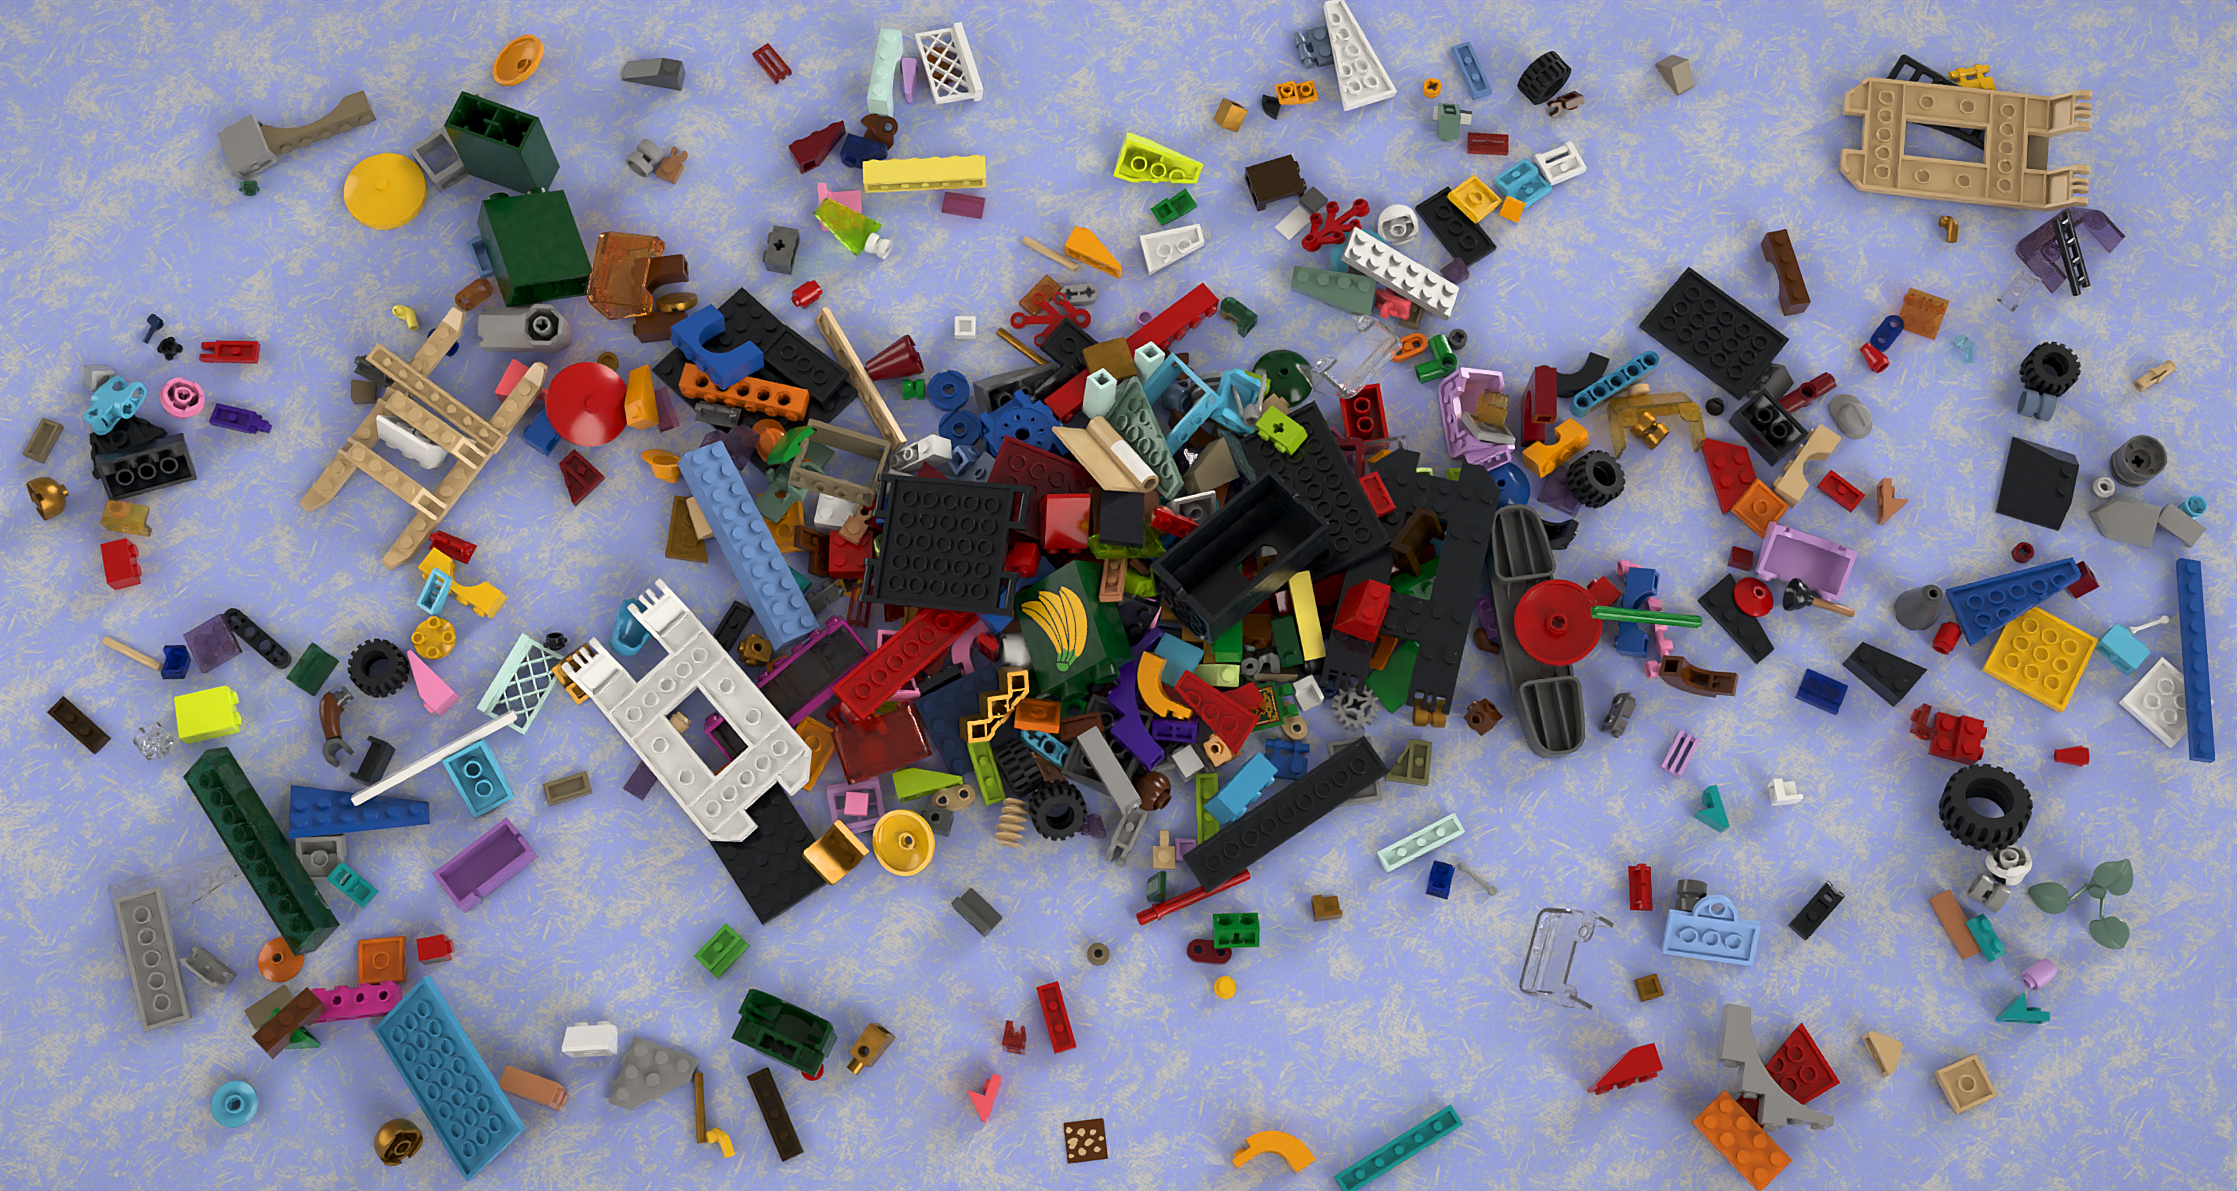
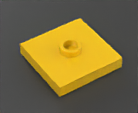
(1474, 199)

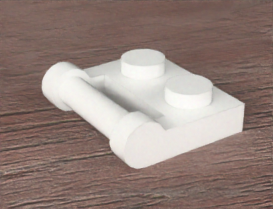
(1562, 168)

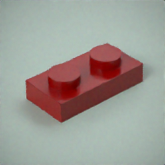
(1840, 491)
(988, 647)

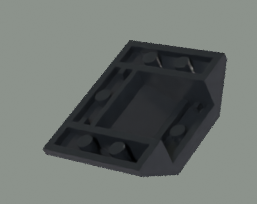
(2037, 484)

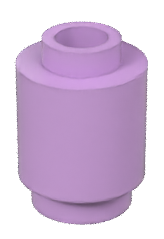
(2039, 974)

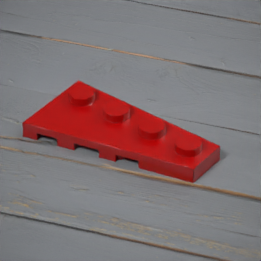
(1222, 714)

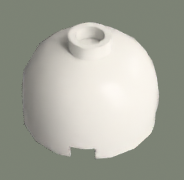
(1398, 224)

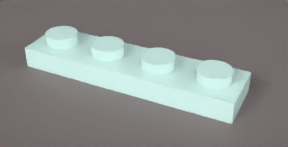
(1420, 843)

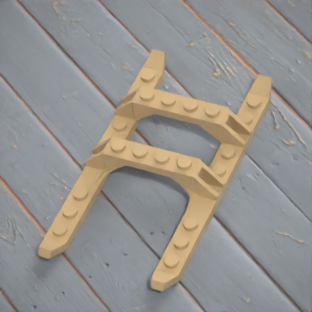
(468, 451)

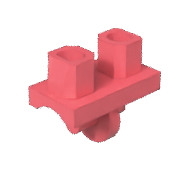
(1390, 304)

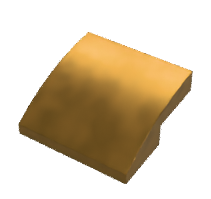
(1112, 356)
(572, 688)

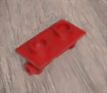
(1171, 523)
(452, 546)
(1640, 887)

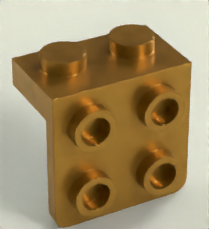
(835, 853)

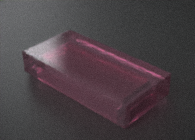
(963, 205)
(665, 409)

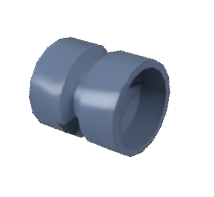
(2040, 406)

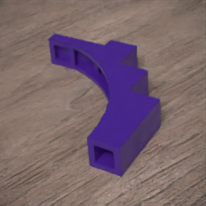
(1130, 730)

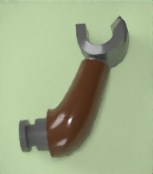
(329, 711)

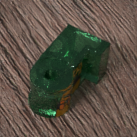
(1238, 314)

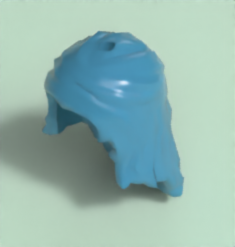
(626, 624)

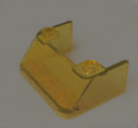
(1625, 411)

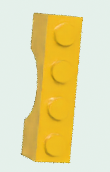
(483, 597)

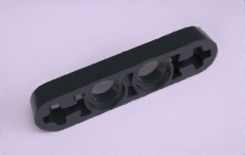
(258, 636)

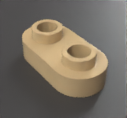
(1290, 722)
(954, 801)

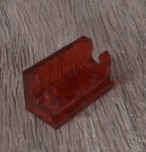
(1013, 1042)

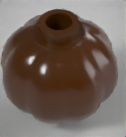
(1153, 790)

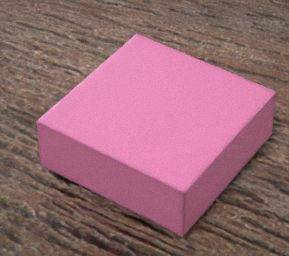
(856, 804)

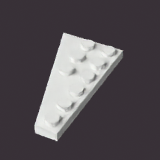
(1357, 66)

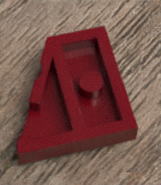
(579, 476)

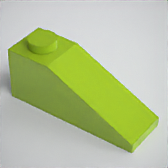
(919, 783)

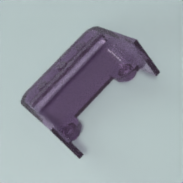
(2041, 251)

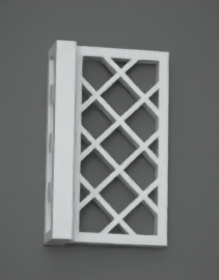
(964, 57)

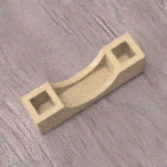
(1818, 447)

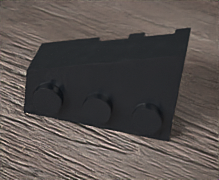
(1883, 672)

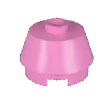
(182, 398)

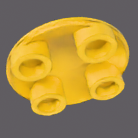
(434, 638)

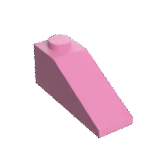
(431, 688)

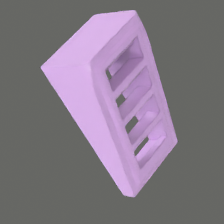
(909, 73)
(1484, 457)

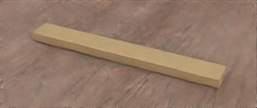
(860, 379)
(437, 398)

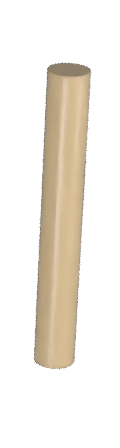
(1050, 253)
(132, 653)

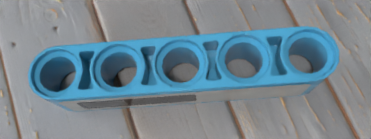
(1618, 376)

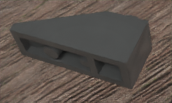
(656, 72)

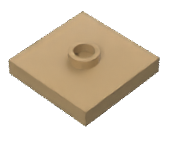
(1965, 1084)

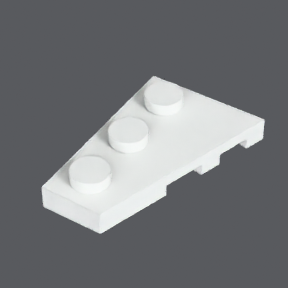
(1170, 245)

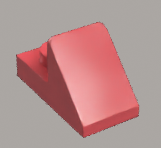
(985, 1103)

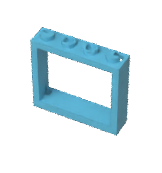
(1161, 380)

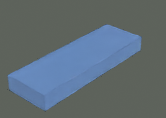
(1471, 70)

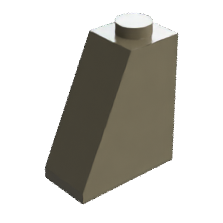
(1210, 468)

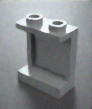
(246, 147)

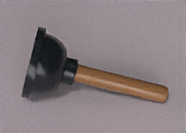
(1798, 596)

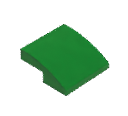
(788, 445)

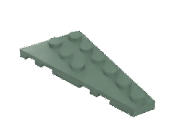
(1138, 426)

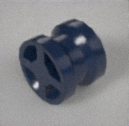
(1328, 694)

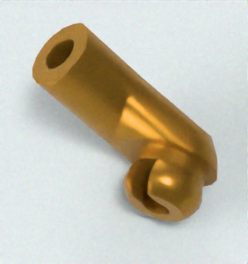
(1951, 226)

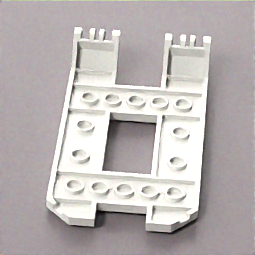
(641, 709)

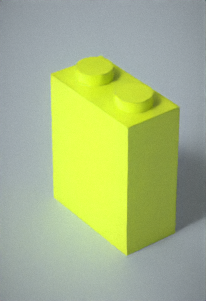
(207, 714)

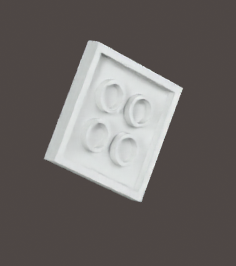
(2160, 702)

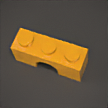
(1570, 440)

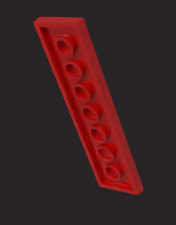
(901, 659)

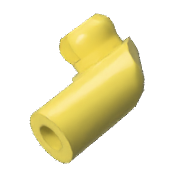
(407, 314)

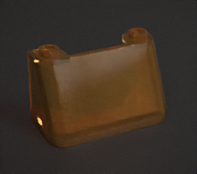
(621, 274)

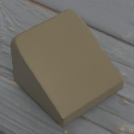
(363, 392)

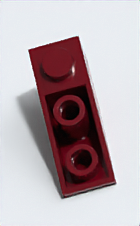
(813, 150)

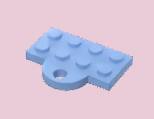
(1711, 933)

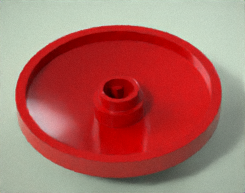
(586, 404)
(1556, 623)

